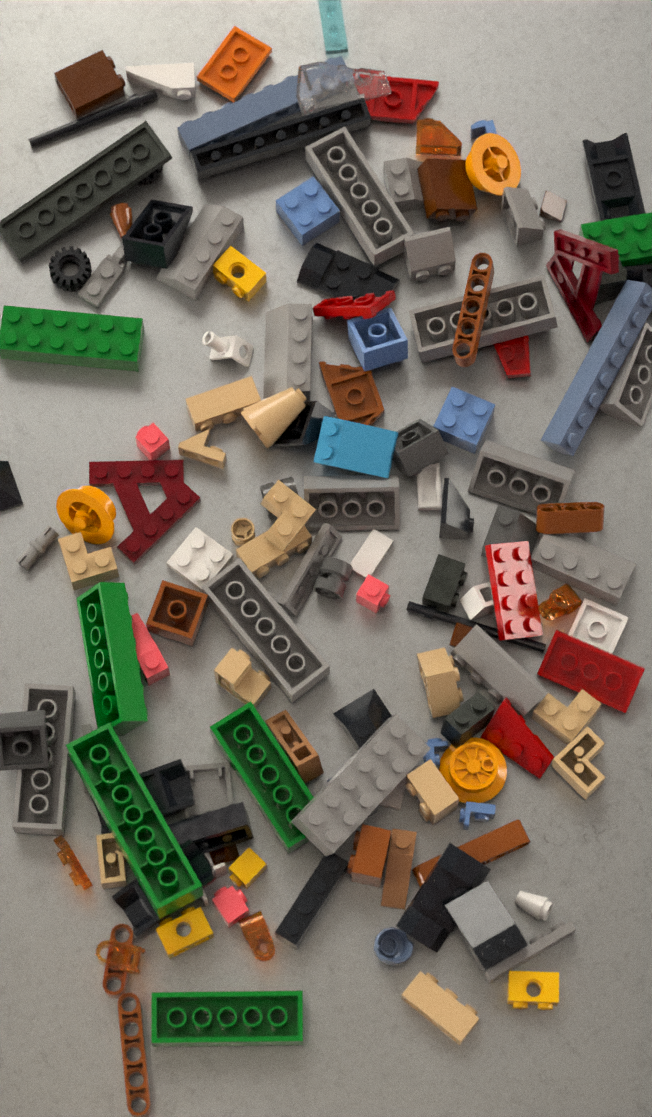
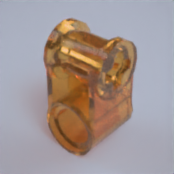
(560, 603)
(257, 933)
(121, 956)

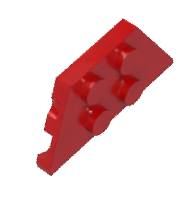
(405, 102)

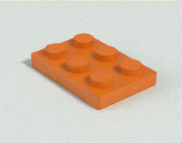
(234, 64)

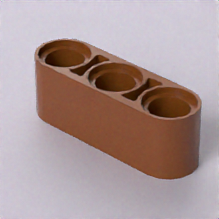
(570, 517)
(114, 974)

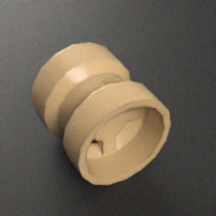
(240, 528)

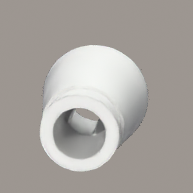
(535, 905)

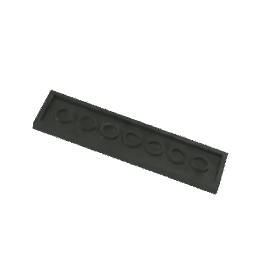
(84, 191)

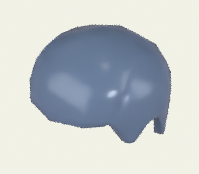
(393, 946)

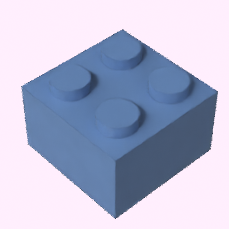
(307, 211)
(377, 340)
(464, 419)

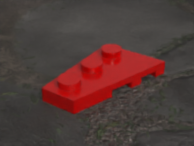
(363, 306)
(515, 356)
(516, 740)

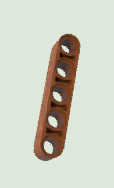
(473, 299)
(484, 848)
(130, 1043)

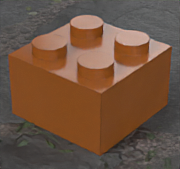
(177, 613)
(371, 855)

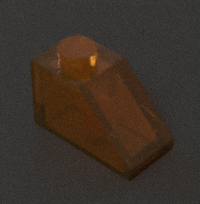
(436, 139)

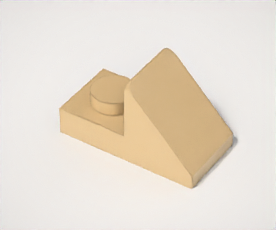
(197, 449)

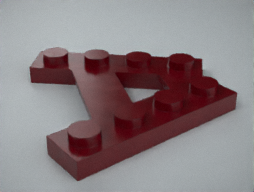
(581, 293)
(147, 527)

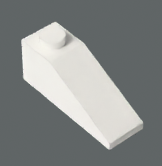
(167, 79)
(479, 601)

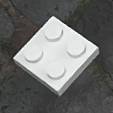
(199, 558)
(598, 625)

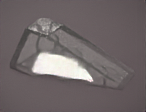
(328, 86)

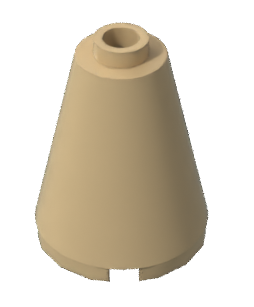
(274, 414)

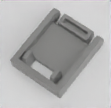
(210, 793)

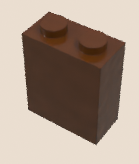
(90, 83)
(446, 189)

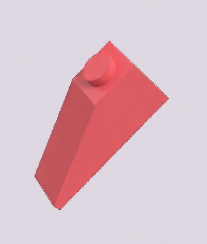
(148, 654)

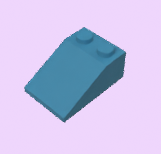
(355, 447)

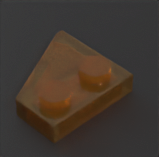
(68, 857)

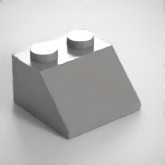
(404, 184)
(522, 216)
(429, 254)

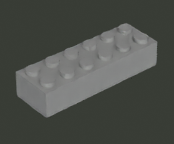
(359, 195)
(510, 314)
(266, 630)
(361, 785)
(43, 791)

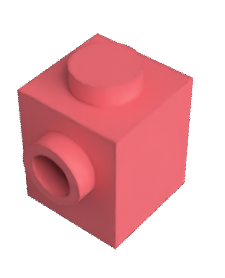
(152, 442)
(373, 594)
(230, 905)

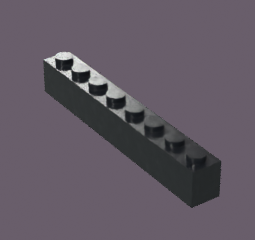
(278, 138)

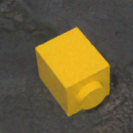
(246, 869)

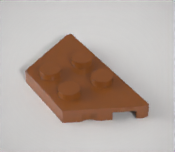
(352, 393)

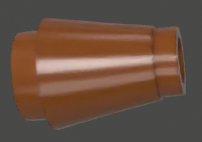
(122, 218)

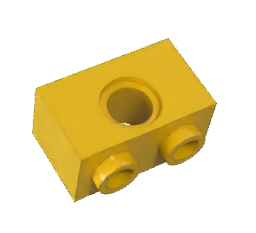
(234, 262)
(176, 944)
(546, 982)

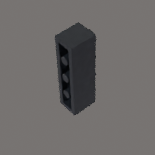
(215, 828)
(311, 900)

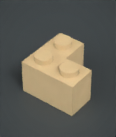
(291, 513)
(84, 567)
(240, 680)
(440, 681)
(565, 721)
(575, 766)
(433, 791)
(111, 862)

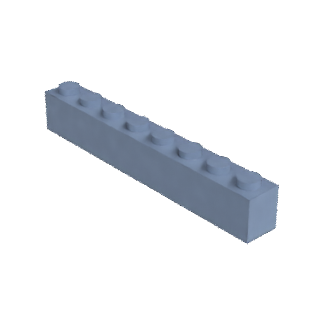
(245, 115)
(599, 368)

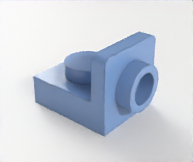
(482, 127)
(436, 745)
(480, 812)

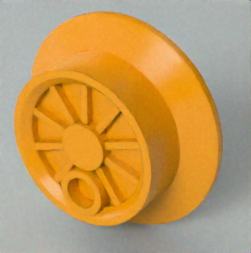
(493, 164)
(87, 512)
(474, 770)

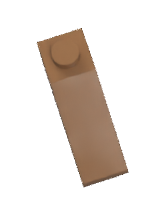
(295, 746)
(398, 869)

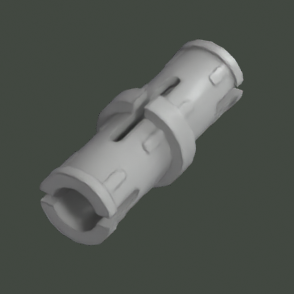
(37, 547)

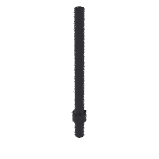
(134, 101)
(430, 612)

